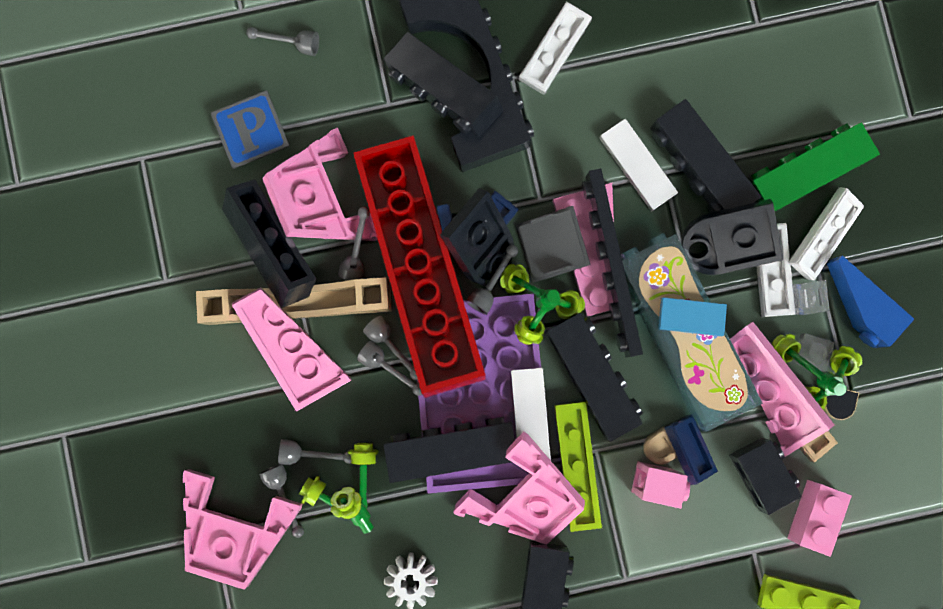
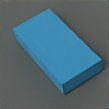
(692, 317)

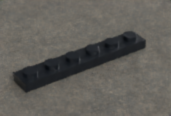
(614, 277)

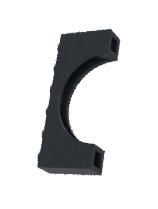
(470, 23)

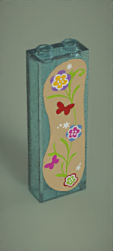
(701, 365)

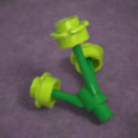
(530, 328)
(843, 362)
(346, 502)

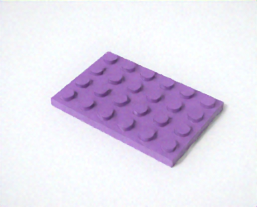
(485, 399)

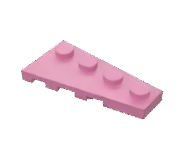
(785, 400)

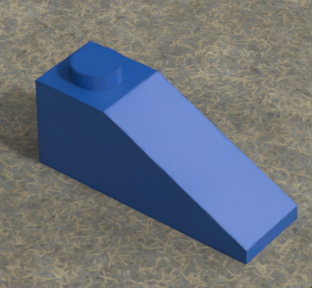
(867, 306)

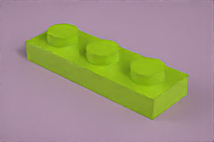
(787, 594)

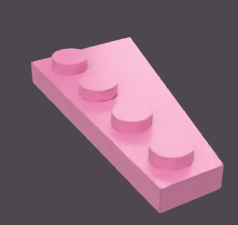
(589, 278)
(289, 351)

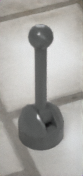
(306, 41)
(352, 267)
(482, 298)
(380, 331)
(373, 356)
(291, 452)
(274, 479)

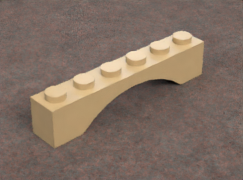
(329, 299)

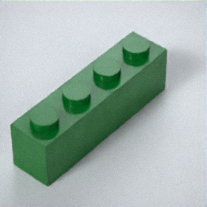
(816, 166)

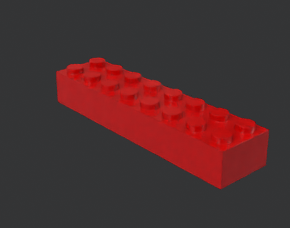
(419, 267)

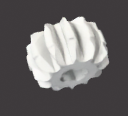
(402, 588)

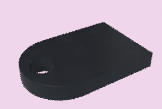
(478, 238)
(734, 238)

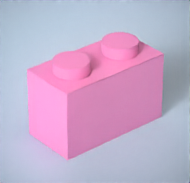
(660, 485)
(819, 517)

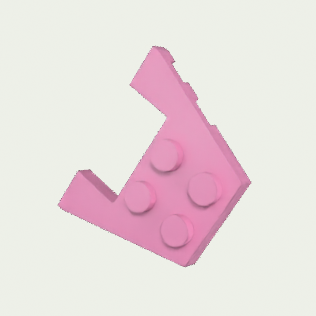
(306, 198)
(537, 505)
(224, 545)

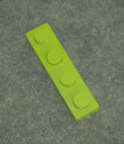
(578, 461)

